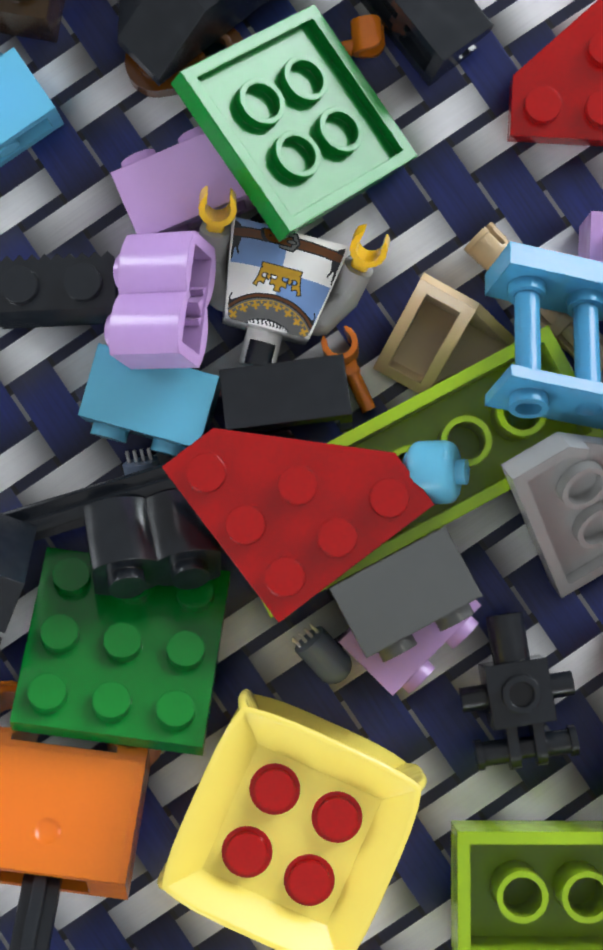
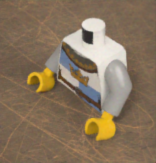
(282, 286)

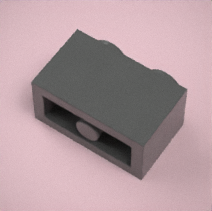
(406, 594)

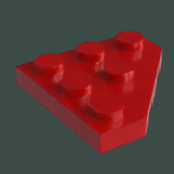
(561, 88)
(294, 507)

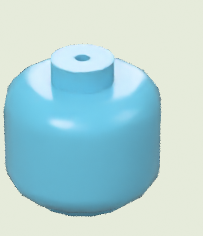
(437, 469)

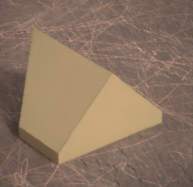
(439, 337)

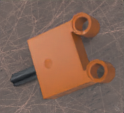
(65, 823)

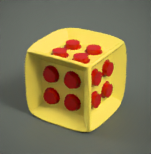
(293, 829)

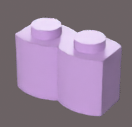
(161, 300)

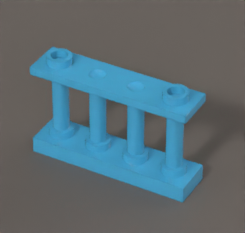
(561, 283)

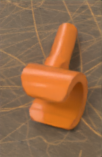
(366, 37)
(353, 370)

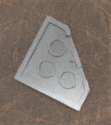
(562, 505)

